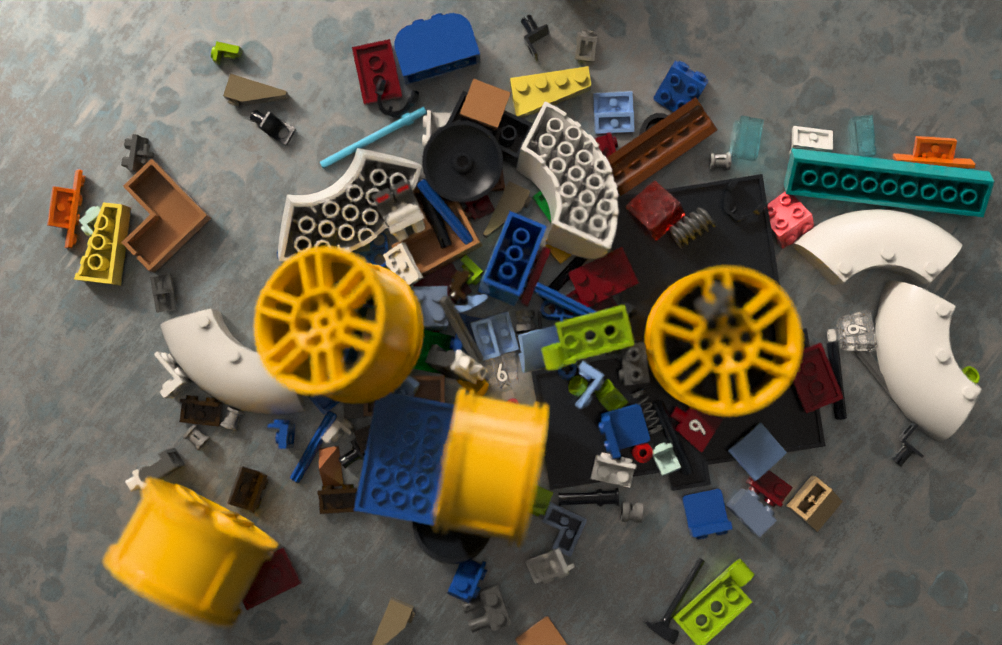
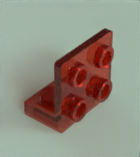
(656, 209)

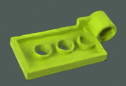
(574, 345)
(726, 591)

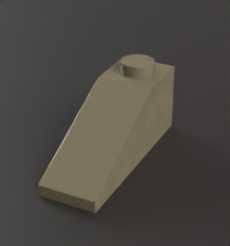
(249, 92)
(514, 200)
(394, 621)

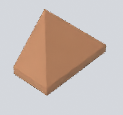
(330, 466)

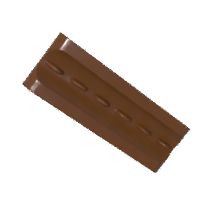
(660, 145)

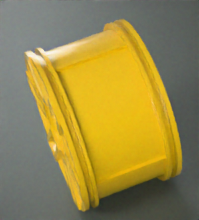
(290, 309)
(785, 351)
(491, 467)
(190, 553)

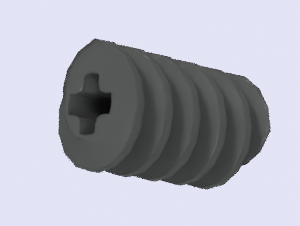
(691, 226)

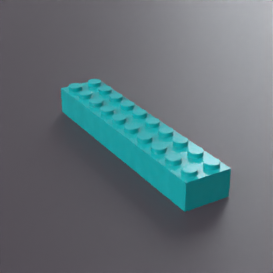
(888, 182)

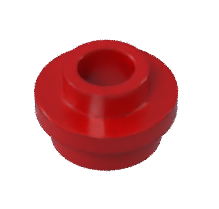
(642, 459)

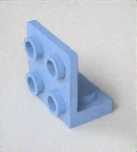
(596, 382)

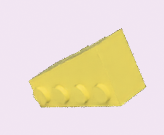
(553, 87)
(105, 252)

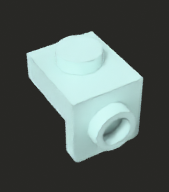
(89, 220)
(665, 459)

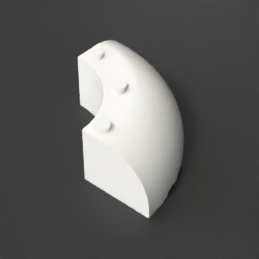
(574, 182)
(344, 212)
(878, 241)
(919, 361)
(225, 366)

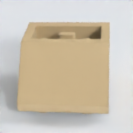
(814, 503)

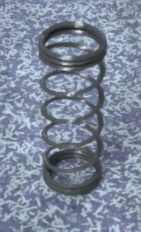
(635, 396)

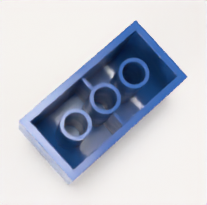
(436, 47)
(512, 258)

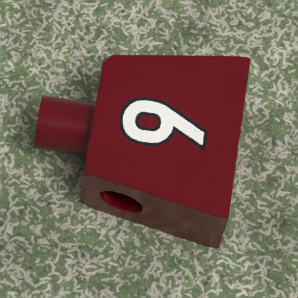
(696, 426)

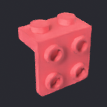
(789, 219)

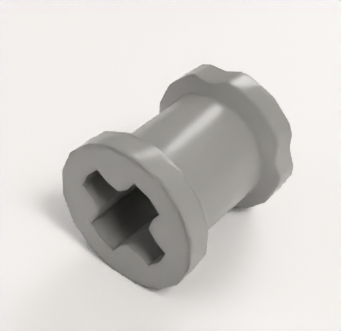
(719, 161)
(232, 418)
(194, 431)

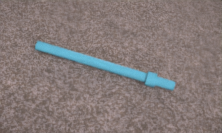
(407, 119)

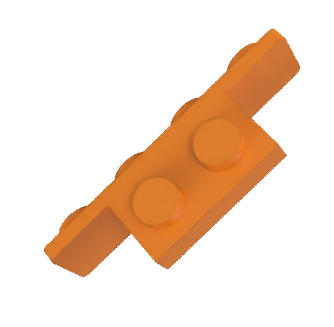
(935, 152)
(64, 208)

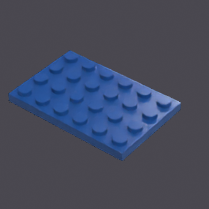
(405, 458)

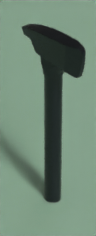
(662, 626)

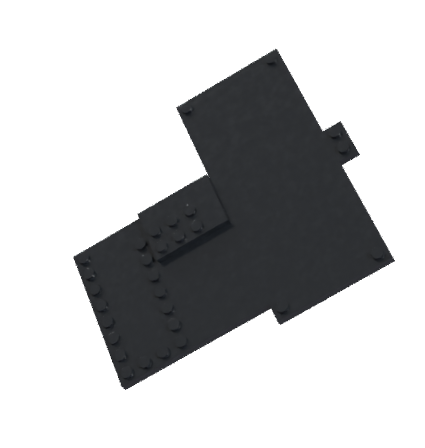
(574, 433)

